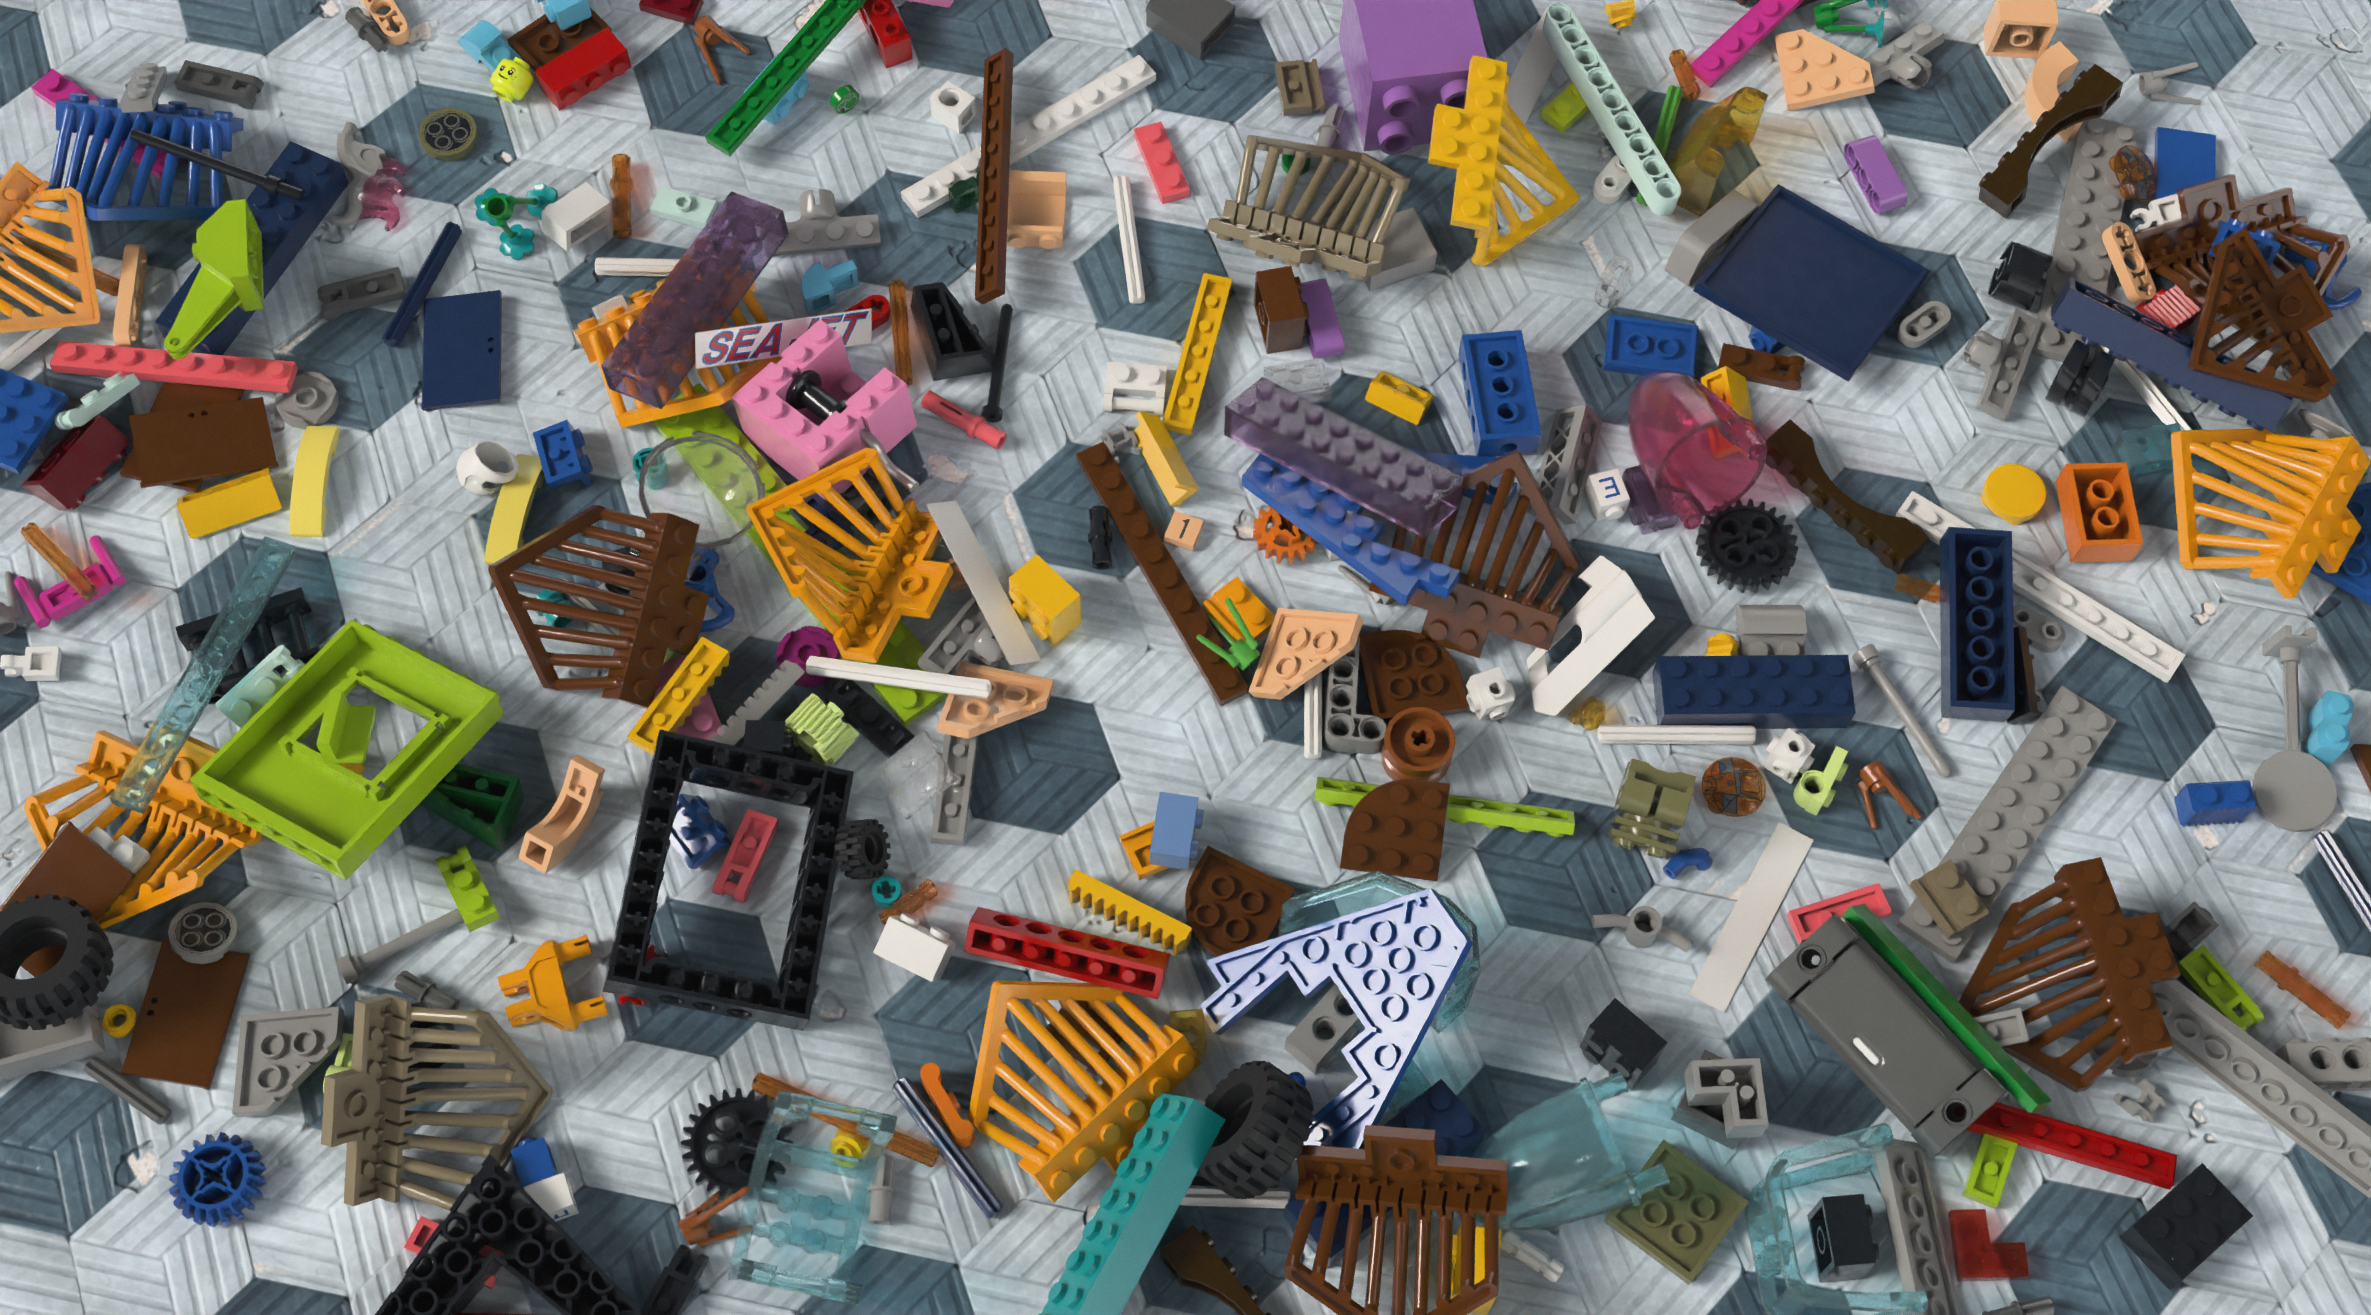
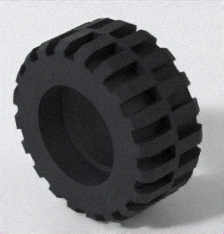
(71, 982)
(1262, 1129)

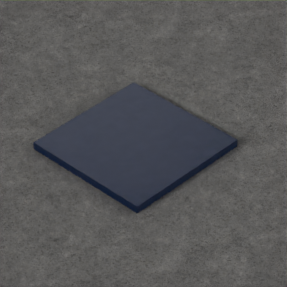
(1812, 282)

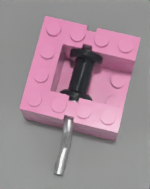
(819, 411)

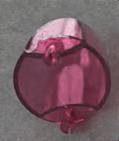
(1692, 445)

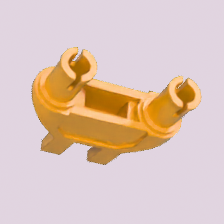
(548, 988)

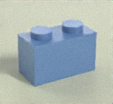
(1174, 831)

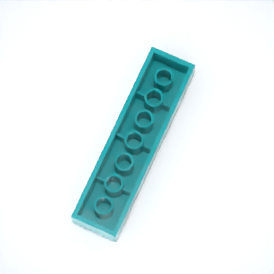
(1136, 1209)

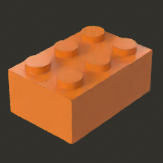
(2098, 512)

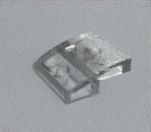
(915, 775)

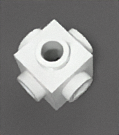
(1489, 694)
(1789, 755)

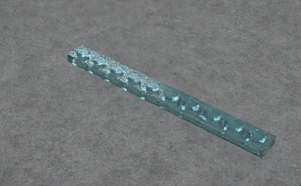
(202, 676)

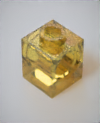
(1192, 1022)

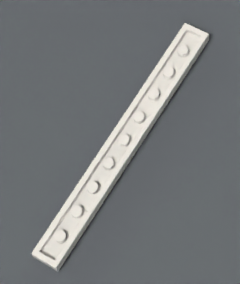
(1036, 131)
(2060, 598)

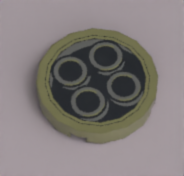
(448, 134)

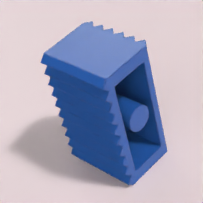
(2214, 802)

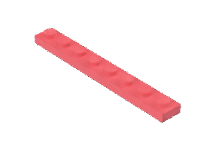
(161, 367)

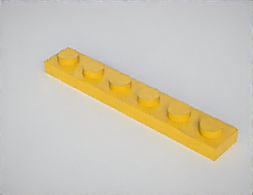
(1197, 354)

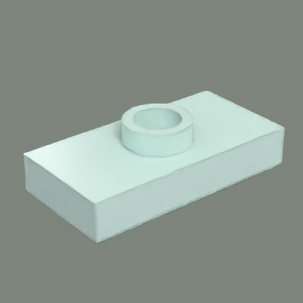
(683, 207)

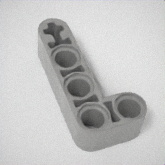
(1708, 236)
(1345, 717)

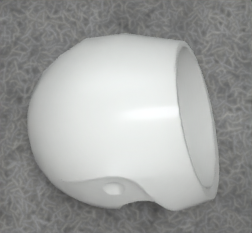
(480, 470)

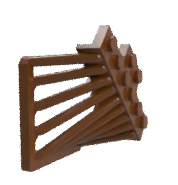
(2188, 240)
(2279, 309)
(1484, 605)
(657, 611)
(2118, 955)
(1399, 1172)

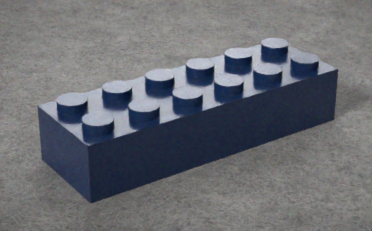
(1976, 624)
(1754, 691)
(1436, 1110)

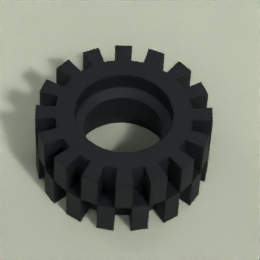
(862, 849)

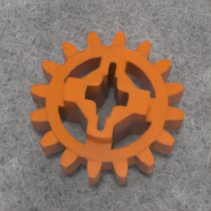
(1282, 539)

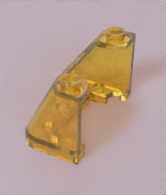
(1724, 123)

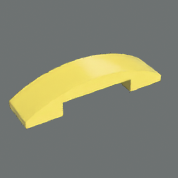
(311, 481)
(513, 509)

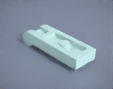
(96, 401)
(258, 686)

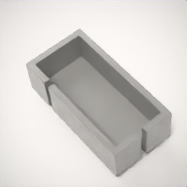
(37, 1050)

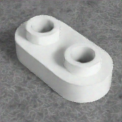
(1615, 176)

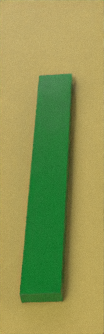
(781, 74)
(1947, 1008)

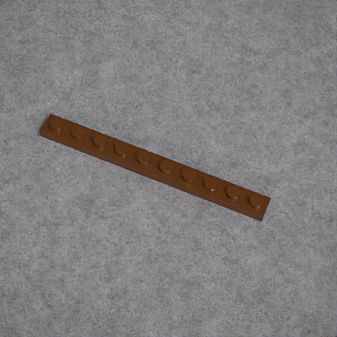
(994, 177)
(1161, 572)

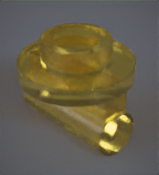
(1588, 714)

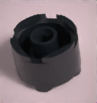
(2019, 275)

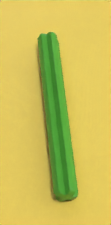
(1665, 124)

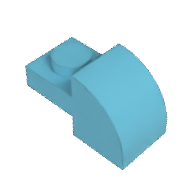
(487, 45)
(821, 285)

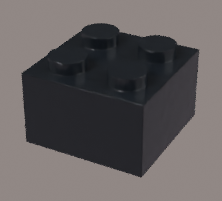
(1622, 1043)
(1842, 1238)

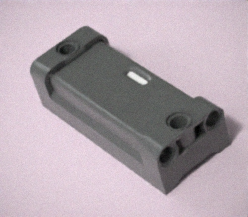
(1886, 1034)

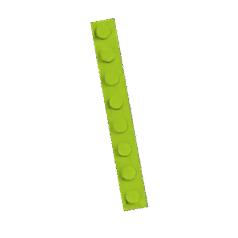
(1463, 809)

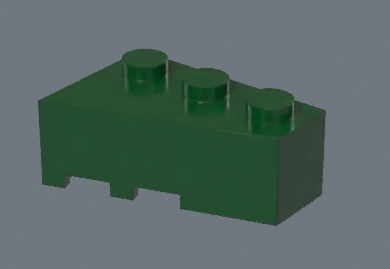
(477, 802)

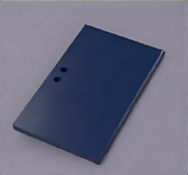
(457, 351)

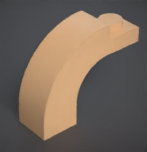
(2041, 90)
(568, 819)

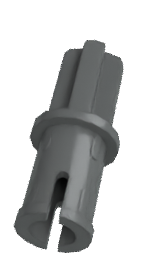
(367, 29)
(424, 991)
(2037, 1306)

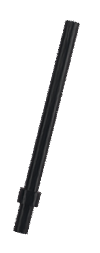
(271, 184)

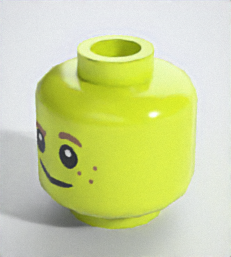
(511, 79)

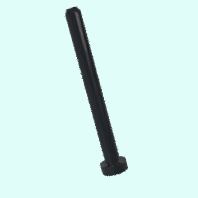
(992, 411)

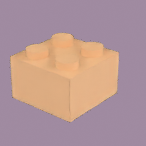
(2020, 28)

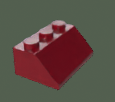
(76, 463)

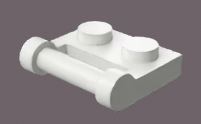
(1135, 381)

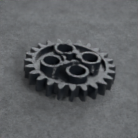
(1747, 546)
(727, 1174)

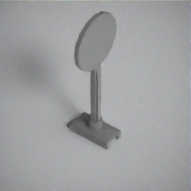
(2291, 785)

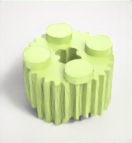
(820, 730)

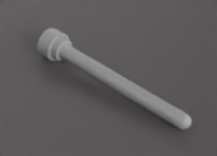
(1868, 660)
(353, 966)

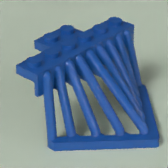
(168, 121)

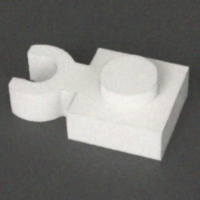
(2160, 212)

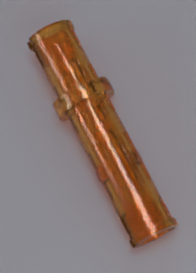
(621, 184)
(2302, 989)

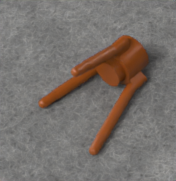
(711, 33)
(1878, 780)
(697, 1223)

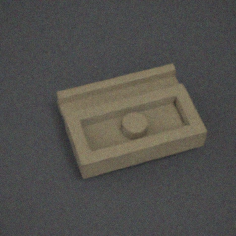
(1299, 87)
(1949, 899)

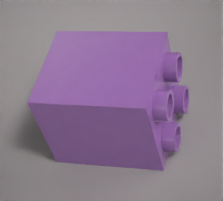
(1404, 63)

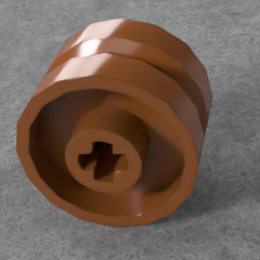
(1418, 745)

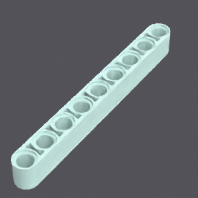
(1611, 110)

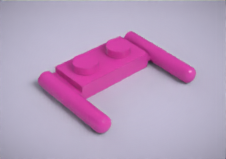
(62, 598)

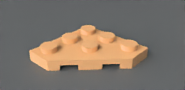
(1819, 71)
(1301, 647)
(1011, 699)

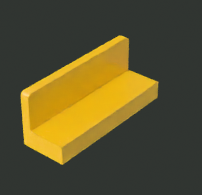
(1730, 388)
(1164, 459)
(229, 503)

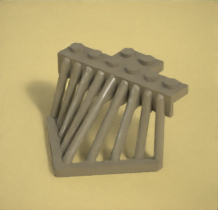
(1308, 240)
(370, 1099)

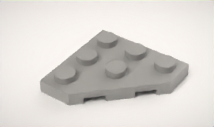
(280, 1053)

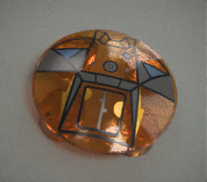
(2134, 173)
(1733, 787)

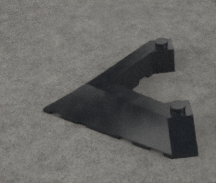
(535, 1251)

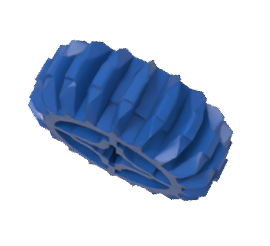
(208, 1190)

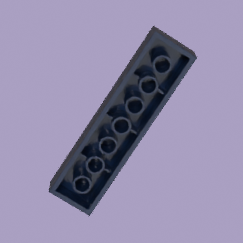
(284, 230)
(2159, 350)

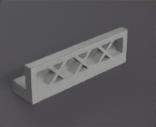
(1573, 460)

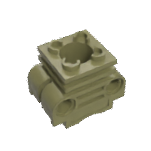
(1650, 807)

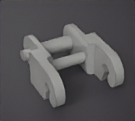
(1130, 438)
(2136, 1108)

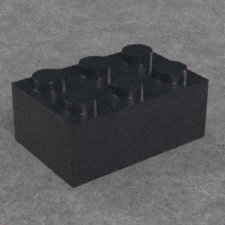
(2186, 1226)

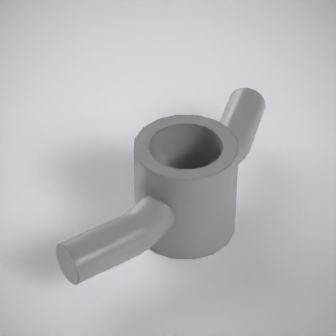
(1637, 937)

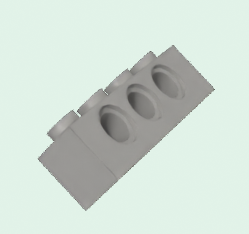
(1311, 1049)
(2330, 1053)

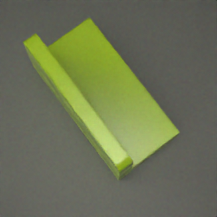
(345, 730)

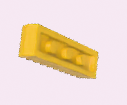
(680, 694)
(1129, 910)

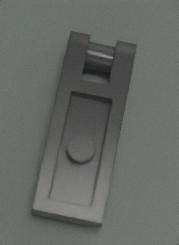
(218, 83)
(361, 292)

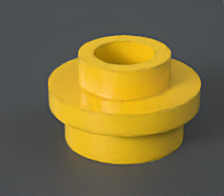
(116, 1012)

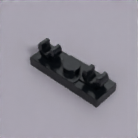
(2024, 680)
(869, 717)

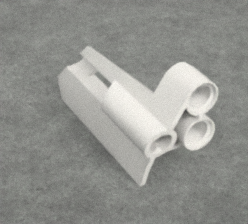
(1609, 621)

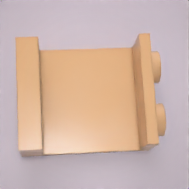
(1036, 209)

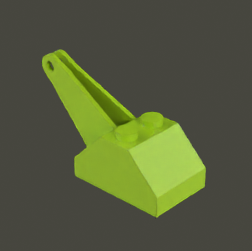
(228, 276)

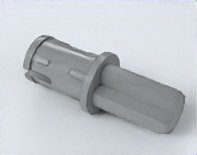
(1330, 129)
(882, 1191)

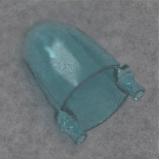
(1566, 1160)

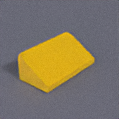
(1399, 397)

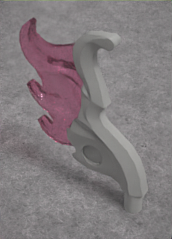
(372, 184)

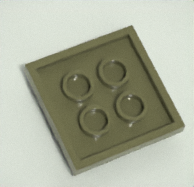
(1680, 1220)

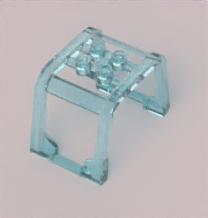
(794, 1106)
(1772, 1234)

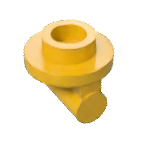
(1621, 13)
(1722, 645)
(848, 1144)

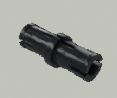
(1100, 537)

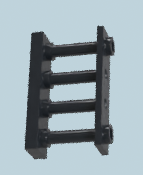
(281, 607)

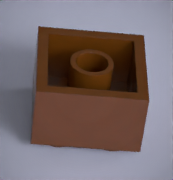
(1280, 309)

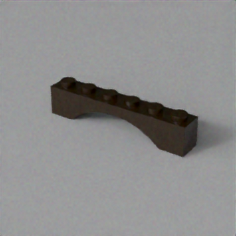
(2088, 99)
(1887, 537)
(1199, 1267)

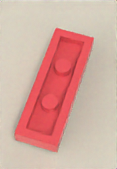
(1161, 162)
(1809, 918)

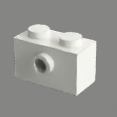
(576, 216)
(915, 947)

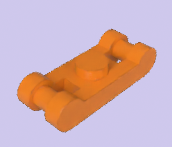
(946, 1106)

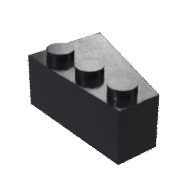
(946, 334)

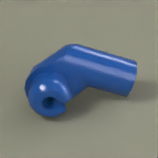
(1688, 857)

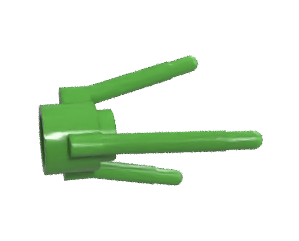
(1242, 652)

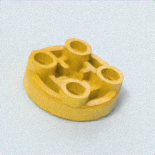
(2014, 493)

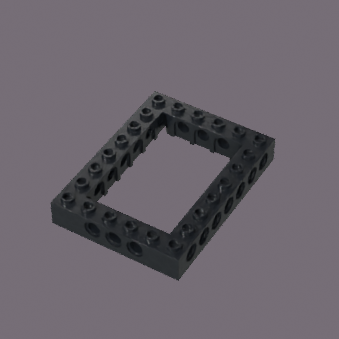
(755, 774)

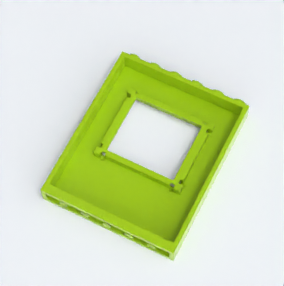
(323, 807)

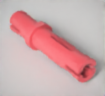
(974, 425)

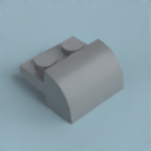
(1771, 629)

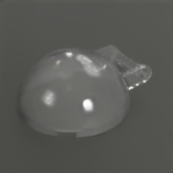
(703, 482)

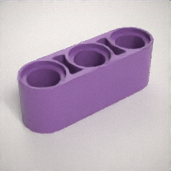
(1875, 174)
(1323, 325)

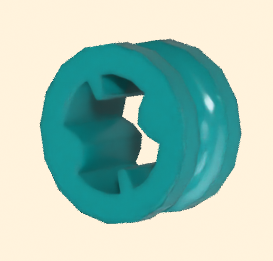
(879, 898)

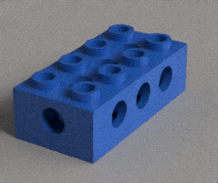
(1499, 393)

